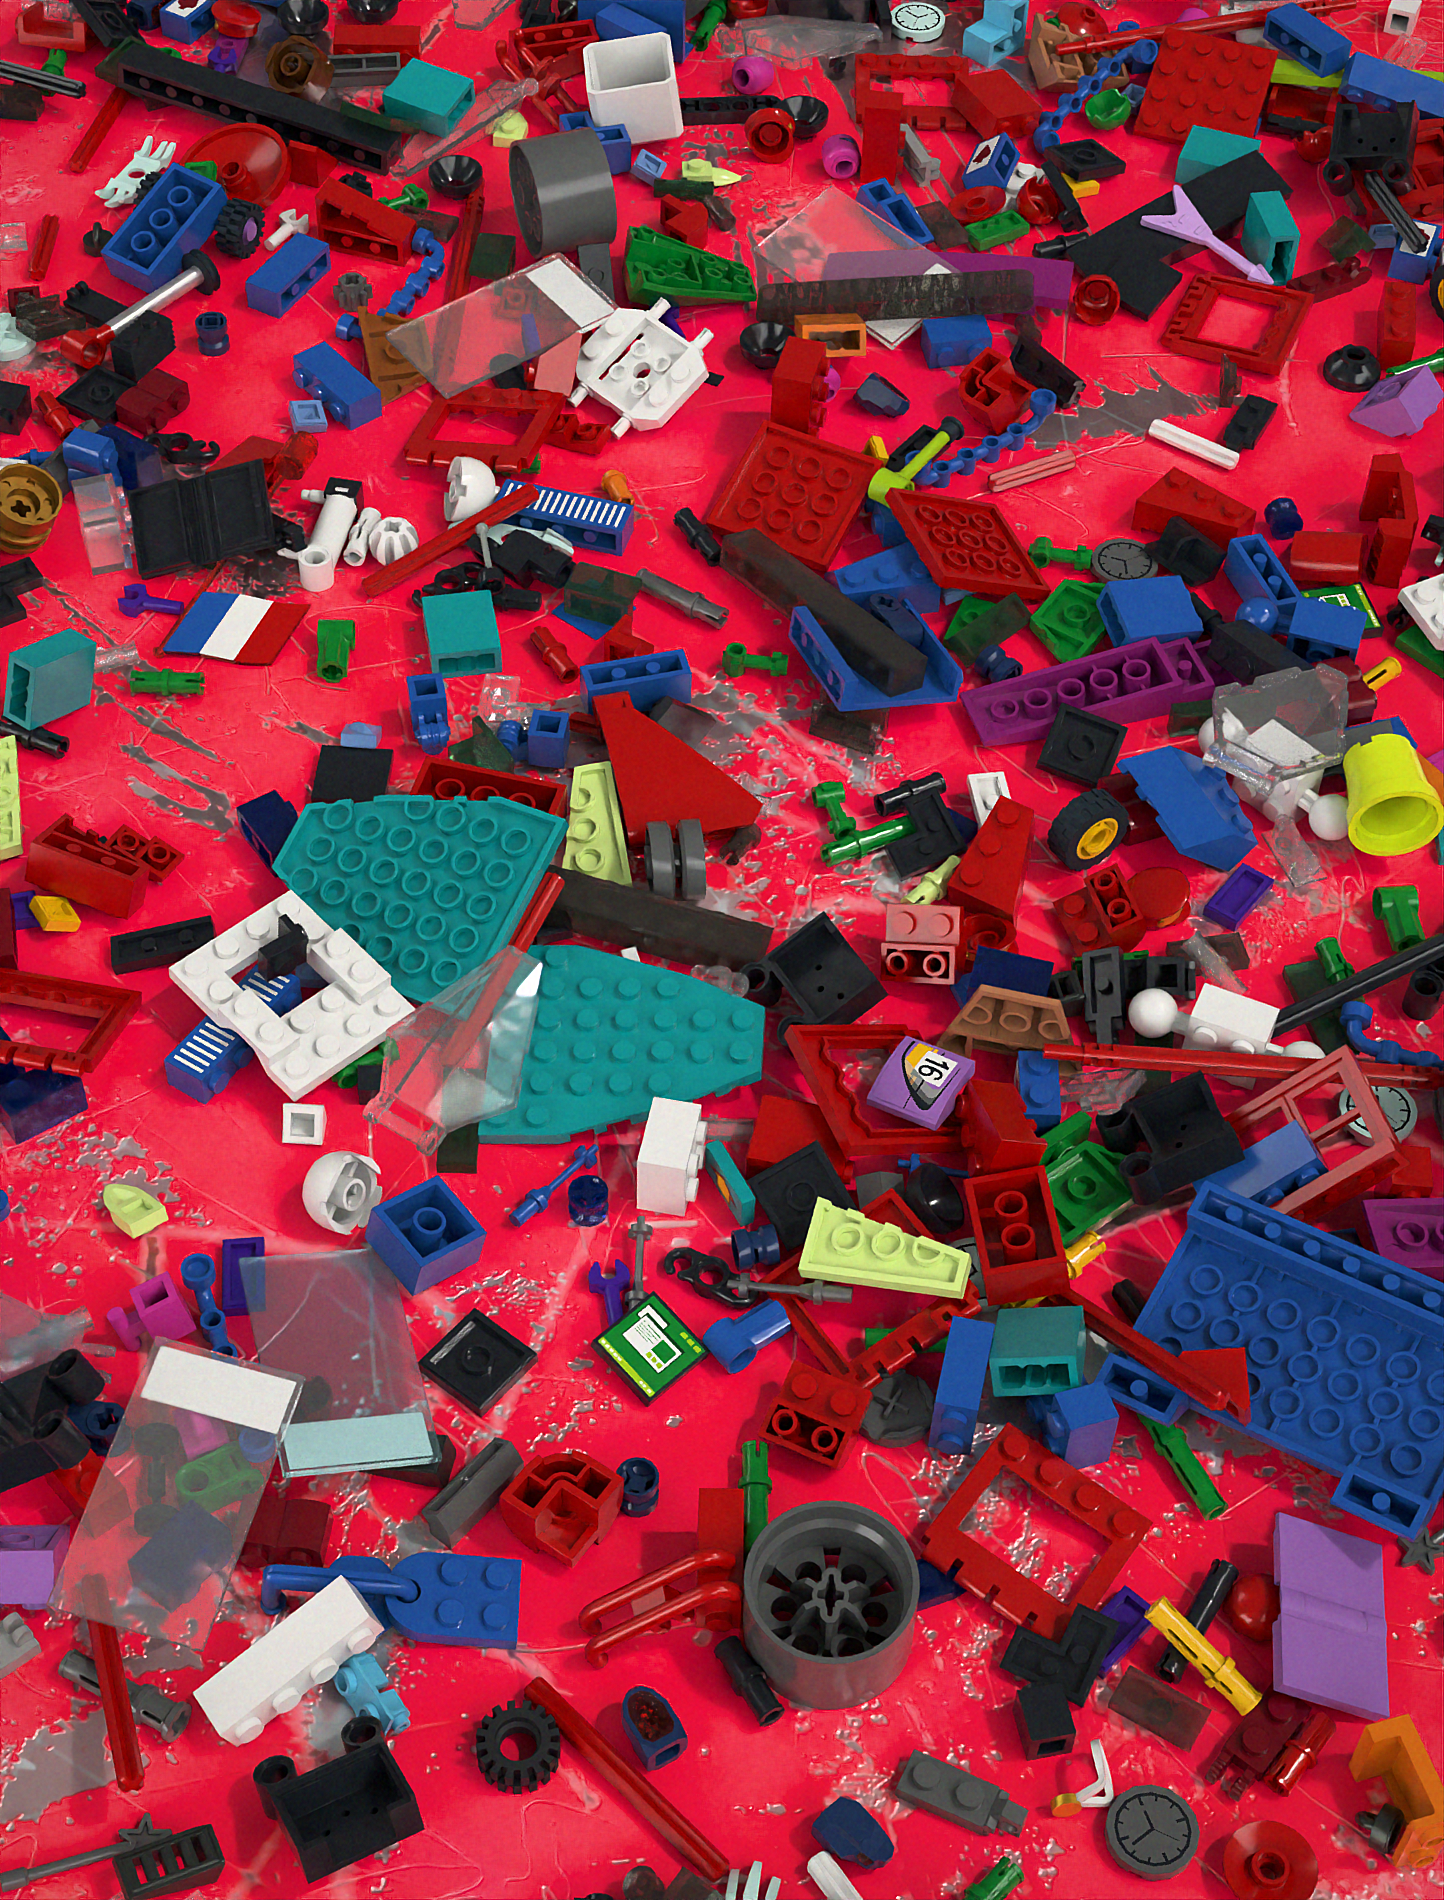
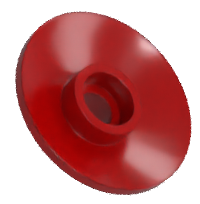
(1082, 19)
(977, 203)
(1271, 1847)

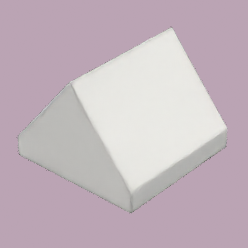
(303, 1123)

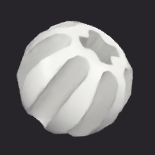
(392, 539)

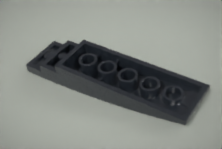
(1218, 197)

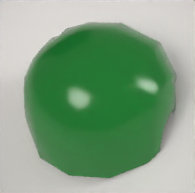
(1108, 109)

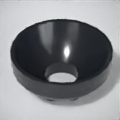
(372, 11)
(303, 17)
(808, 113)
(455, 176)
(764, 339)
(1352, 374)
(934, 1199)

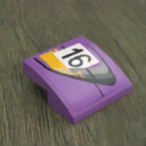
(920, 1083)

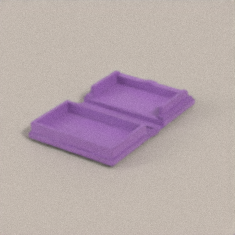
(1330, 1619)

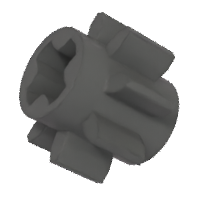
(352, 291)

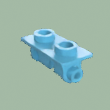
(359, 1683)

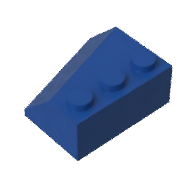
(890, 572)
(1193, 805)

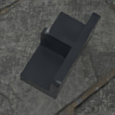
(1187, 552)

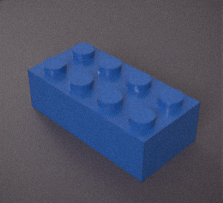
(165, 226)

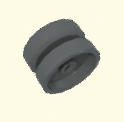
(678, 860)

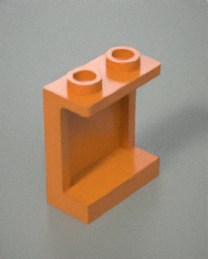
(1399, 1756)

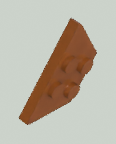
(386, 365)

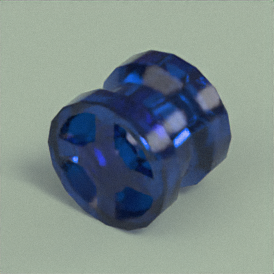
(1283, 518)
(595, 1193)

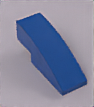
(894, 209)

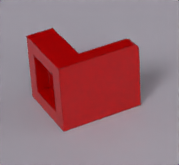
(621, 644)

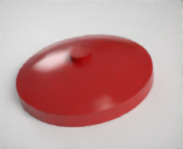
(249, 161)

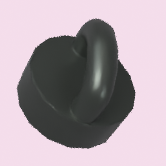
(568, 10)
(96, 240)
(1383, 1827)

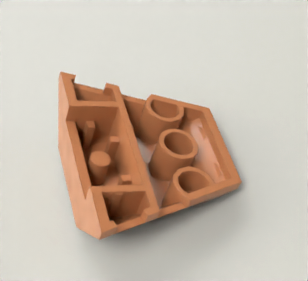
(1062, 73)
(1008, 1023)

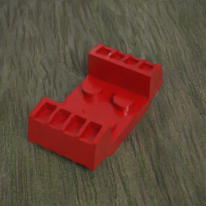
(1393, 505)

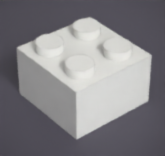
(670, 1157)

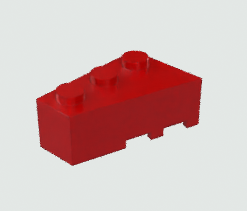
(558, 44)

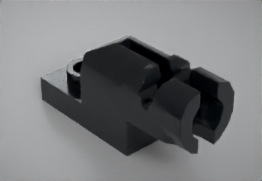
(526, 559)

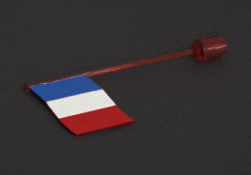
(237, 625)

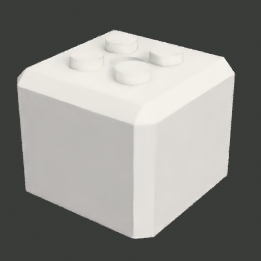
(635, 86)

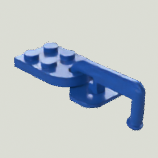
(459, 1599)

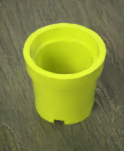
(1389, 798)

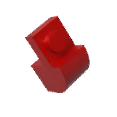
(684, 222)

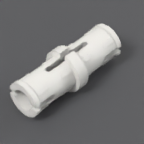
(359, 536)

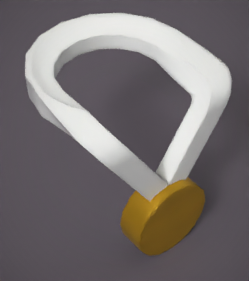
(1070, 1803)

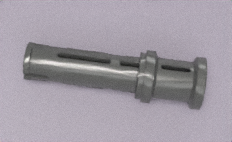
(146, 1701)

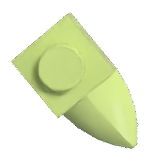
(513, 129)
(703, 171)
(133, 1209)

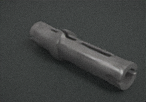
(691, 603)

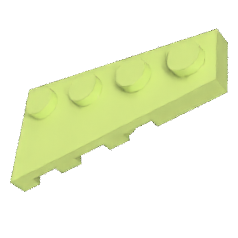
(10, 809)
(595, 828)
(866, 1253)

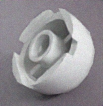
(470, 488)
(341, 1190)

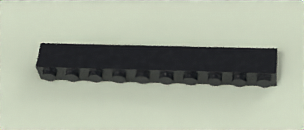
(242, 101)

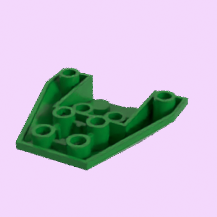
(680, 272)

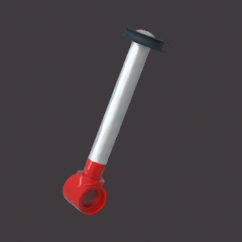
(90, 346)

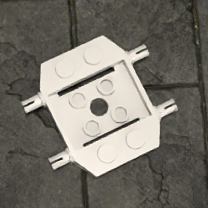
(673, 363)

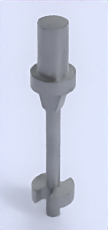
(639, 1232)
(815, 1291)

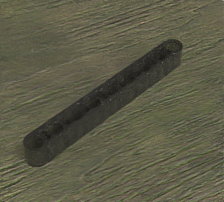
(900, 296)

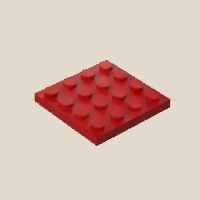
(1204, 85)
(796, 493)
(966, 544)

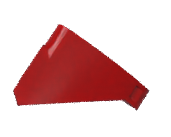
(665, 777)

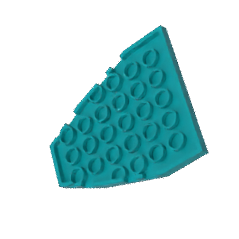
(421, 879)
(616, 1038)

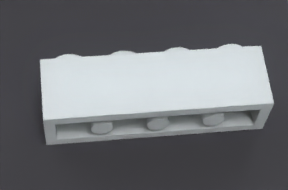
(288, 1662)

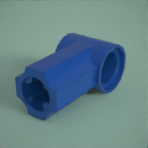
(738, 1341)

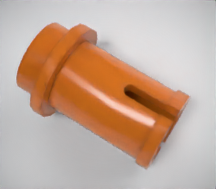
(615, 484)

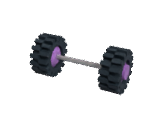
(238, 225)

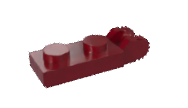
(1332, 280)
(1259, 1739)

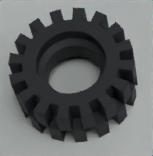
(515, 1721)

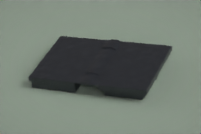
(201, 519)

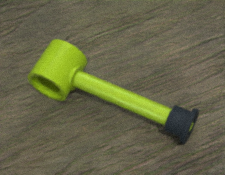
(950, 430)

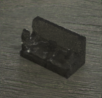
(852, 729)

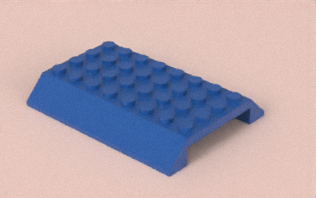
(1334, 1349)

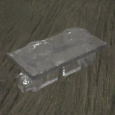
(1293, 852)

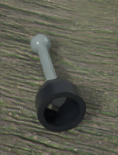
(488, 572)

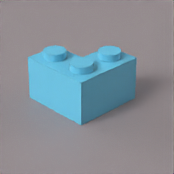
(998, 32)

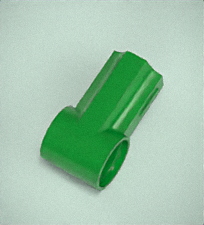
(334, 642)
(1399, 911)

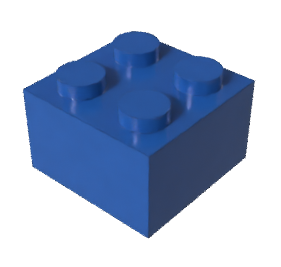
(425, 1235)

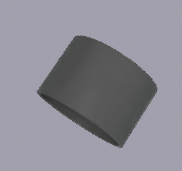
(562, 191)
(868, 1552)

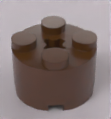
(299, 69)

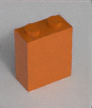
(842, 332)

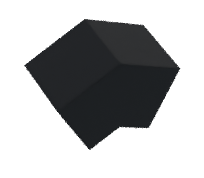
(368, 1082)

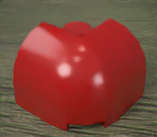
(993, 391)
(562, 1504)

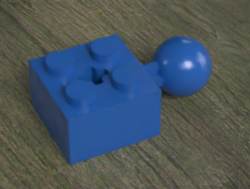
(1315, 628)

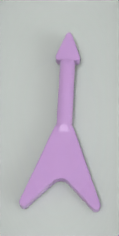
(1190, 226)

